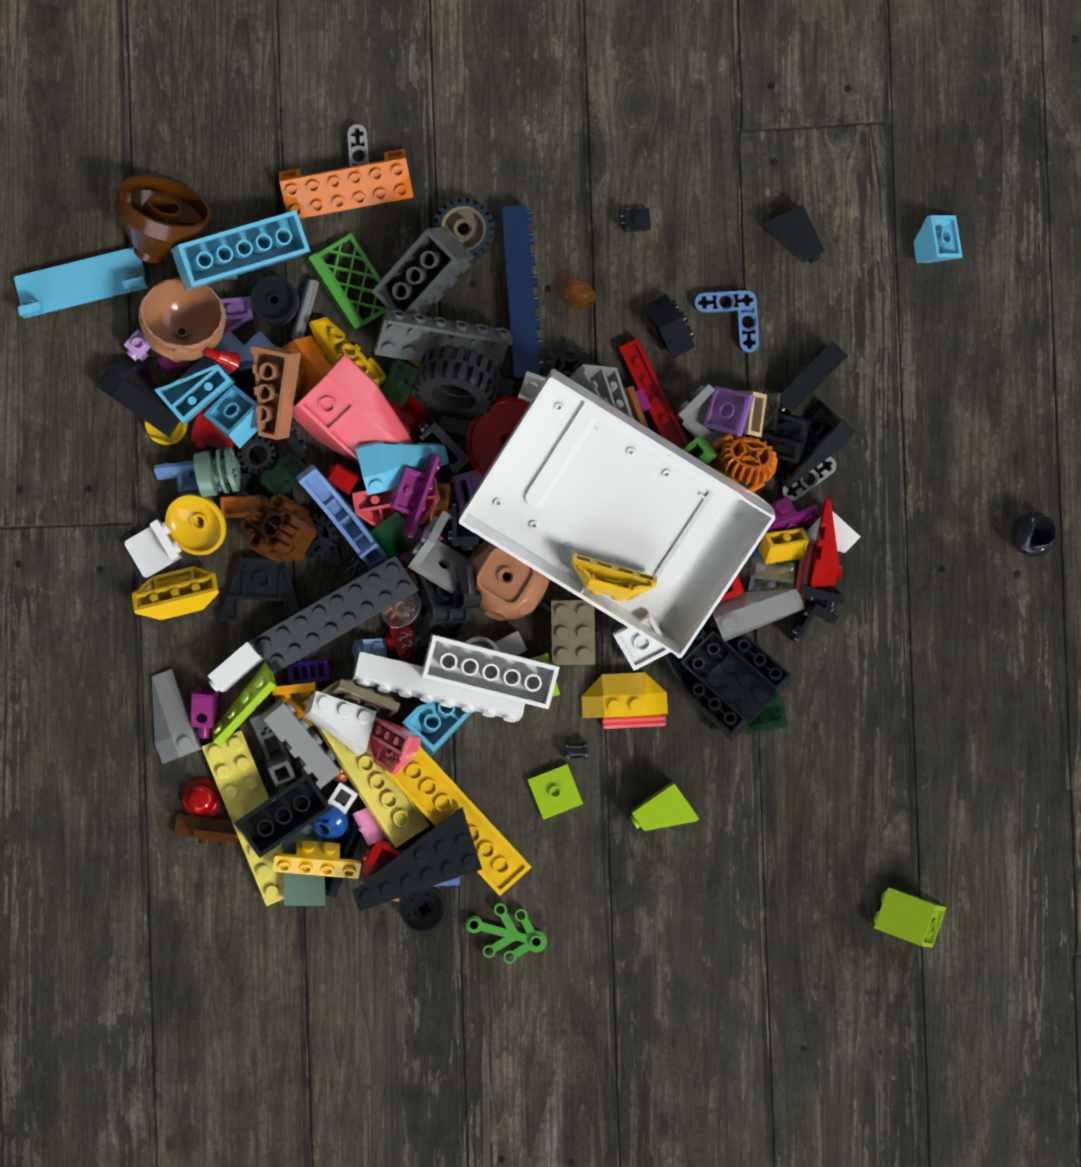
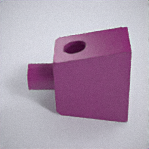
(204, 701)

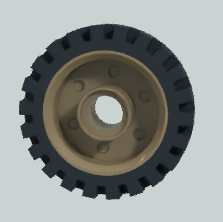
(475, 216)

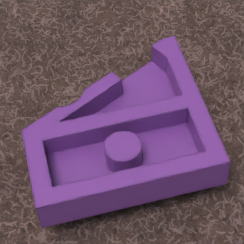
(237, 312)

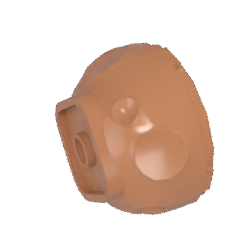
(172, 311)
(505, 598)

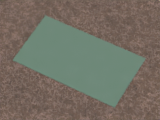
(303, 888)

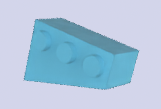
(195, 392)

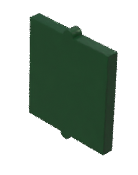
(390, 535)

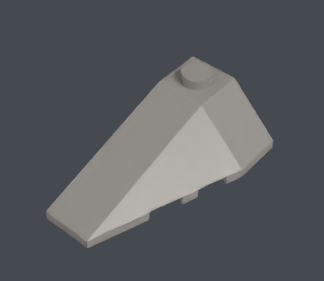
(755, 610)
(172, 719)

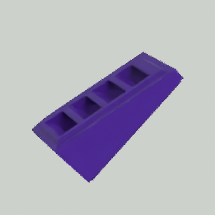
(325, 666)

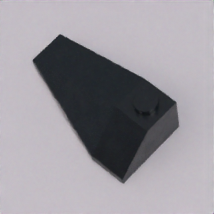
(135, 389)
(825, 437)

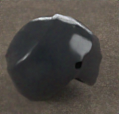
(1033, 534)

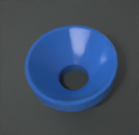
(335, 822)

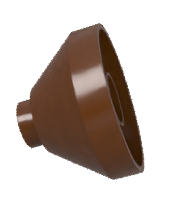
(160, 215)

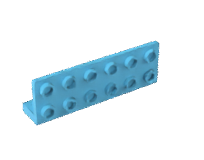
(80, 282)

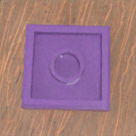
(728, 411)

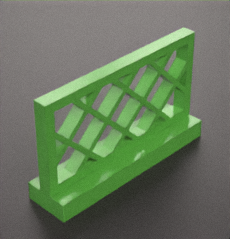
(334, 287)

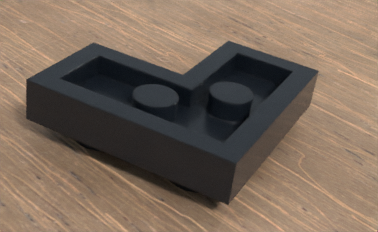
(828, 596)

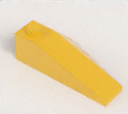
(335, 345)

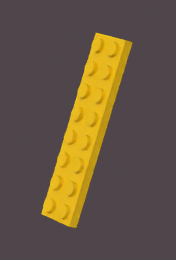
(440, 797)

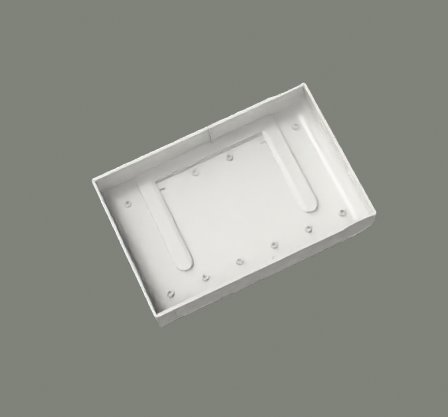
(618, 493)

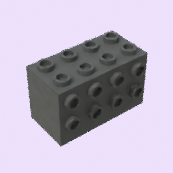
(423, 272)

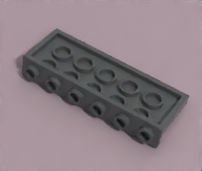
(413, 335)

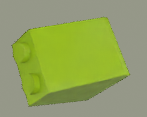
(663, 810)
(909, 917)

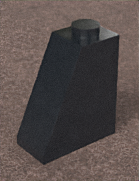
(796, 234)

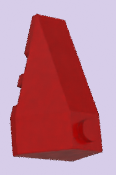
(825, 560)

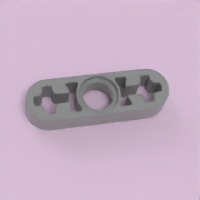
(363, 140)
(824, 473)

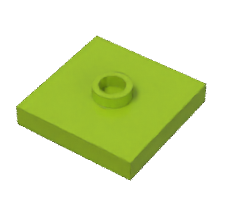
(555, 791)

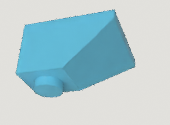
(938, 239)

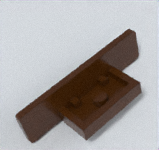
(206, 830)

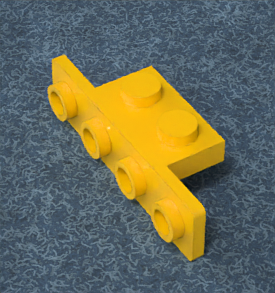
(317, 859)

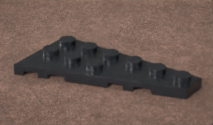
(431, 860)

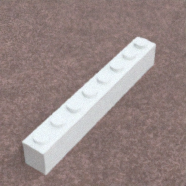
(407, 681)

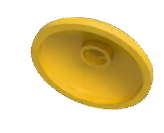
(187, 528)

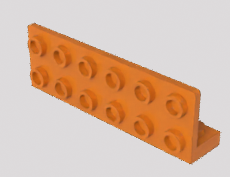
(347, 186)

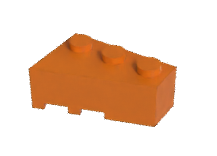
(312, 361)

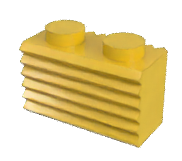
(783, 545)

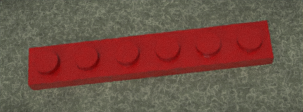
(646, 379)

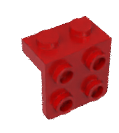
(380, 849)

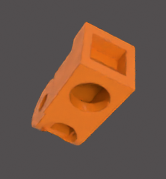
(443, 504)

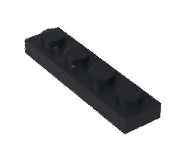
(348, 844)

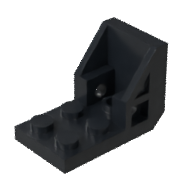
(437, 613)

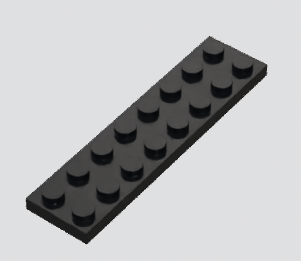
(334, 613)

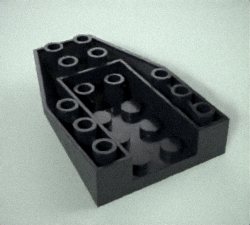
(728, 678)

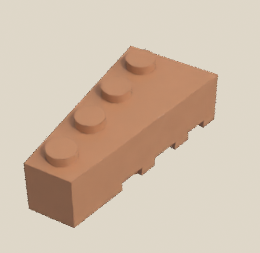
(275, 389)

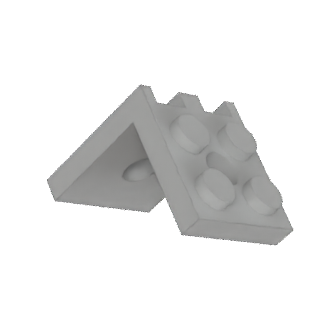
(692, 415)
(431, 552)

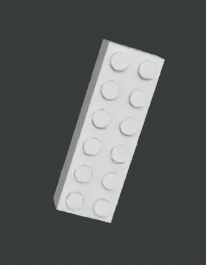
(490, 671)

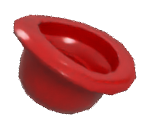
(202, 798)

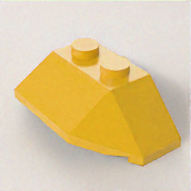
(611, 579)
(175, 593)
(624, 696)

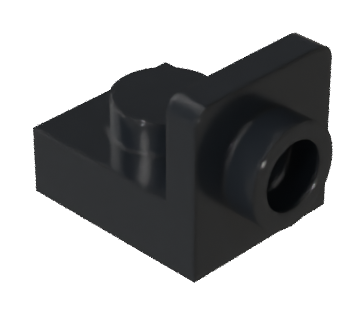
(635, 220)

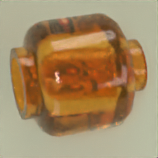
(579, 294)

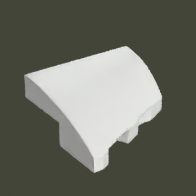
(844, 534)

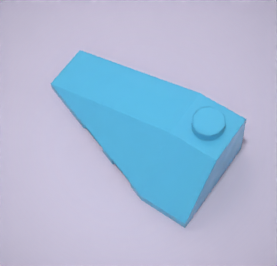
(383, 463)

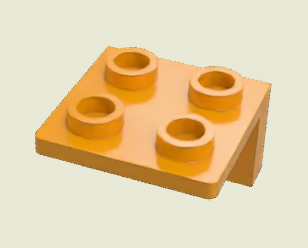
(296, 695)

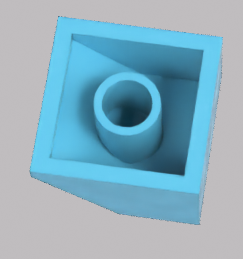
(234, 416)

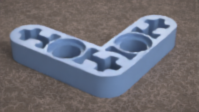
(741, 310)

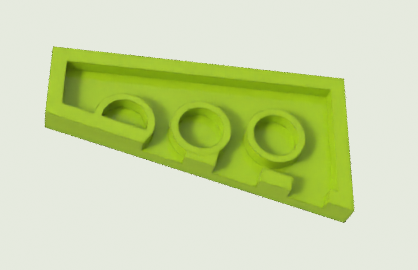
(245, 704)

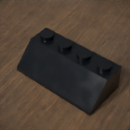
(282, 815)

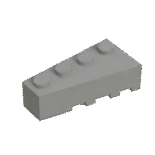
(301, 741)

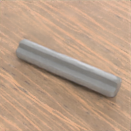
(305, 309)

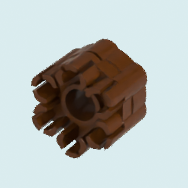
(280, 530)

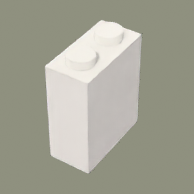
(235, 667)

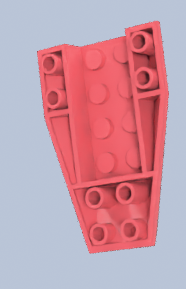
(349, 411)

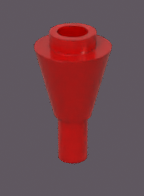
(228, 360)

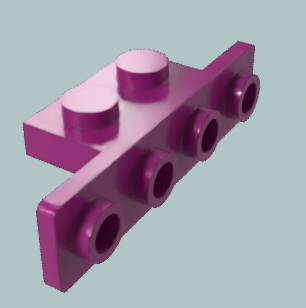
(412, 493)
(788, 518)

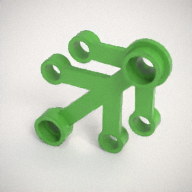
(509, 933)

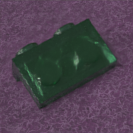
(770, 718)

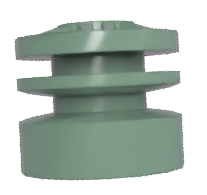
(216, 472)

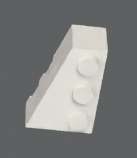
(342, 719)

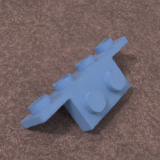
(184, 473)

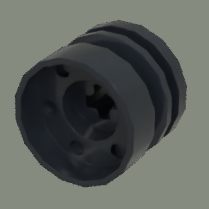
(415, 918)

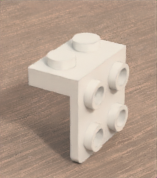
(153, 549)

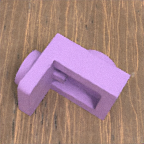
(137, 346)

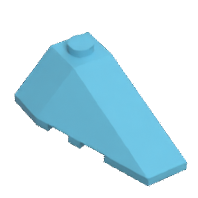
(434, 724)

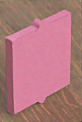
(368, 826)

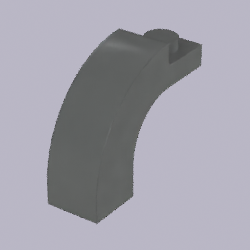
(275, 751)

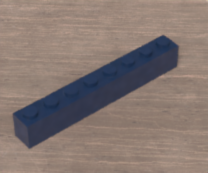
(520, 290)

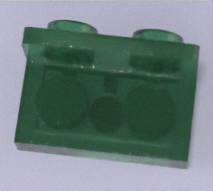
(400, 381)
(283, 475)

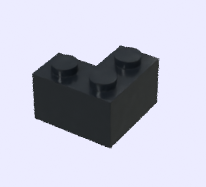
(670, 325)

